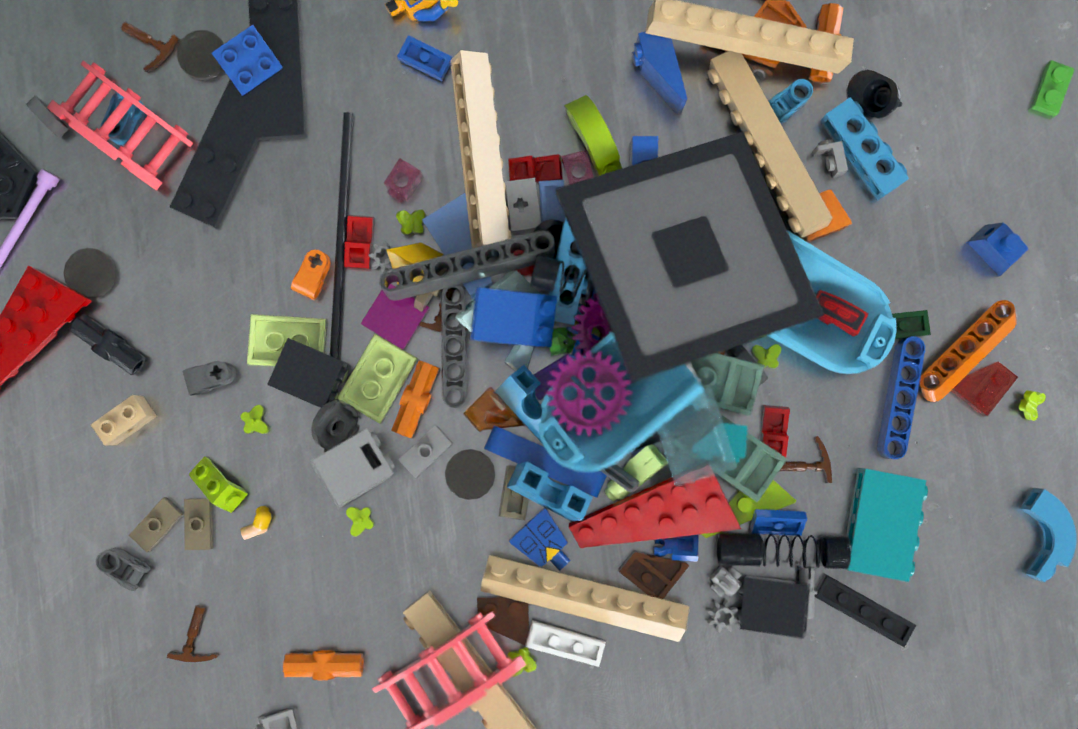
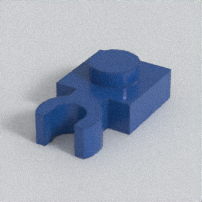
(682, 548)

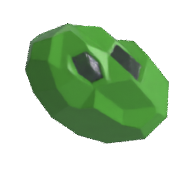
(561, 342)

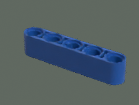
(909, 389)
(522, 450)

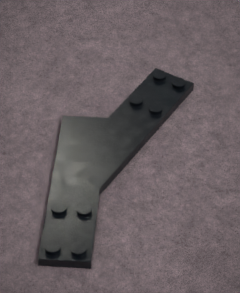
(264, 113)

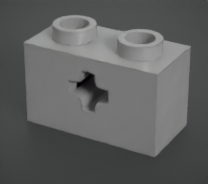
(517, 192)

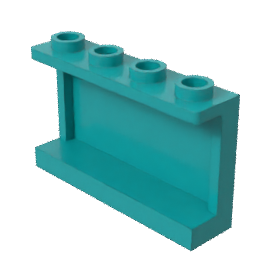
(885, 524)

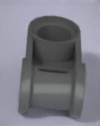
(205, 377)
(127, 569)

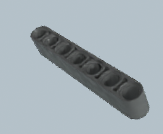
(455, 262)

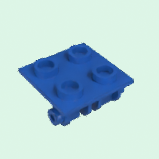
(247, 60)

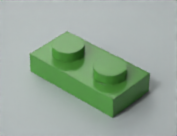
(1052, 88)

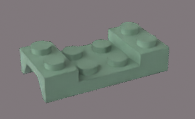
(732, 381)
(756, 470)

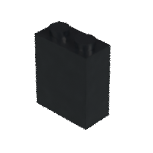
(308, 373)
(774, 606)

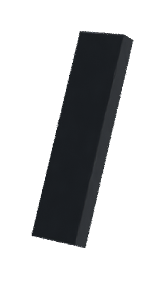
(864, 610)

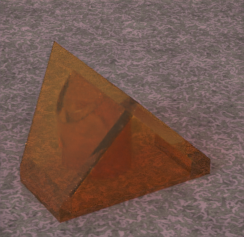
(491, 411)

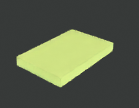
(270, 334)
(377, 378)

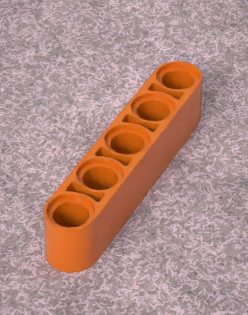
(970, 339)

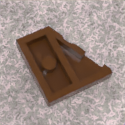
(653, 573)
(510, 616)

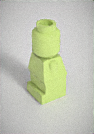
(641, 467)

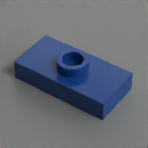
(425, 58)
(778, 522)

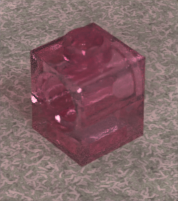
(576, 160)
(403, 169)

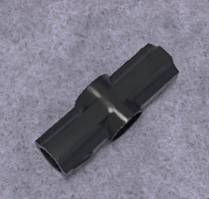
(107, 344)

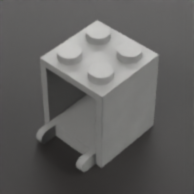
(346, 470)

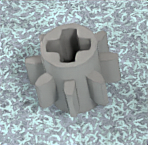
(380, 251)
(726, 581)
(729, 616)

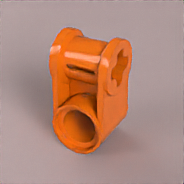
(310, 276)

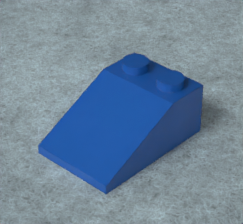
(660, 68)
(513, 317)

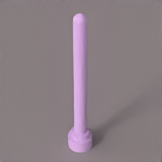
(45, 182)

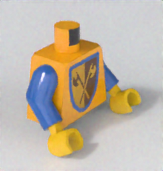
(420, 9)

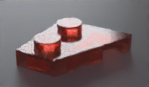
(985, 387)

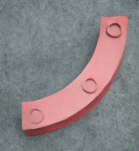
(100, 136)
(457, 700)

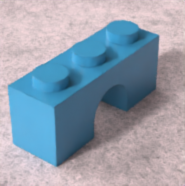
(519, 395)
(560, 499)

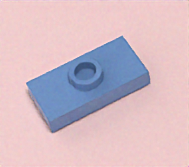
(549, 203)

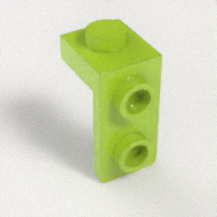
(216, 487)

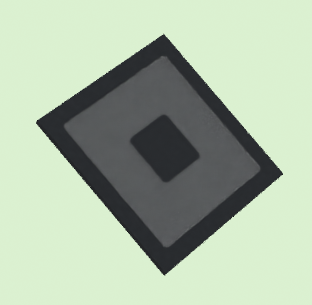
(688, 255)

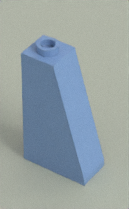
(452, 234)

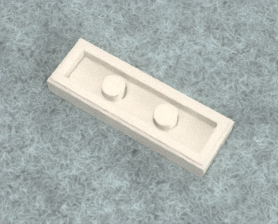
(565, 643)

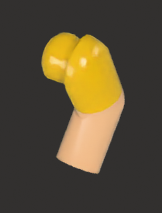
(260, 523)

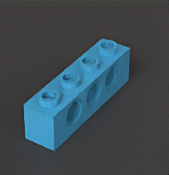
(863, 162)
(567, 310)

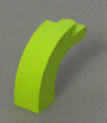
(595, 134)

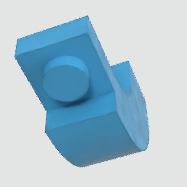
(1057, 530)

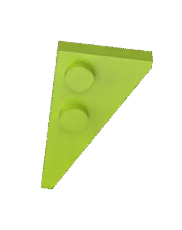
(744, 507)

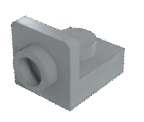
(836, 157)
(279, 720)

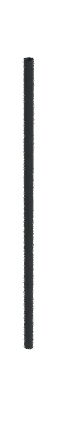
(341, 238)

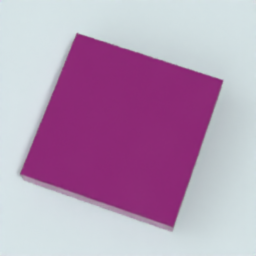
(394, 319)

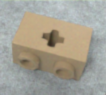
(123, 420)

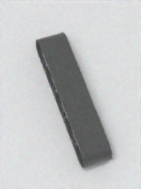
(460, 356)

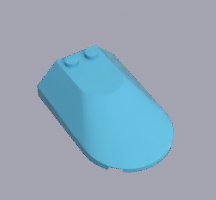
(828, 343)
(652, 404)

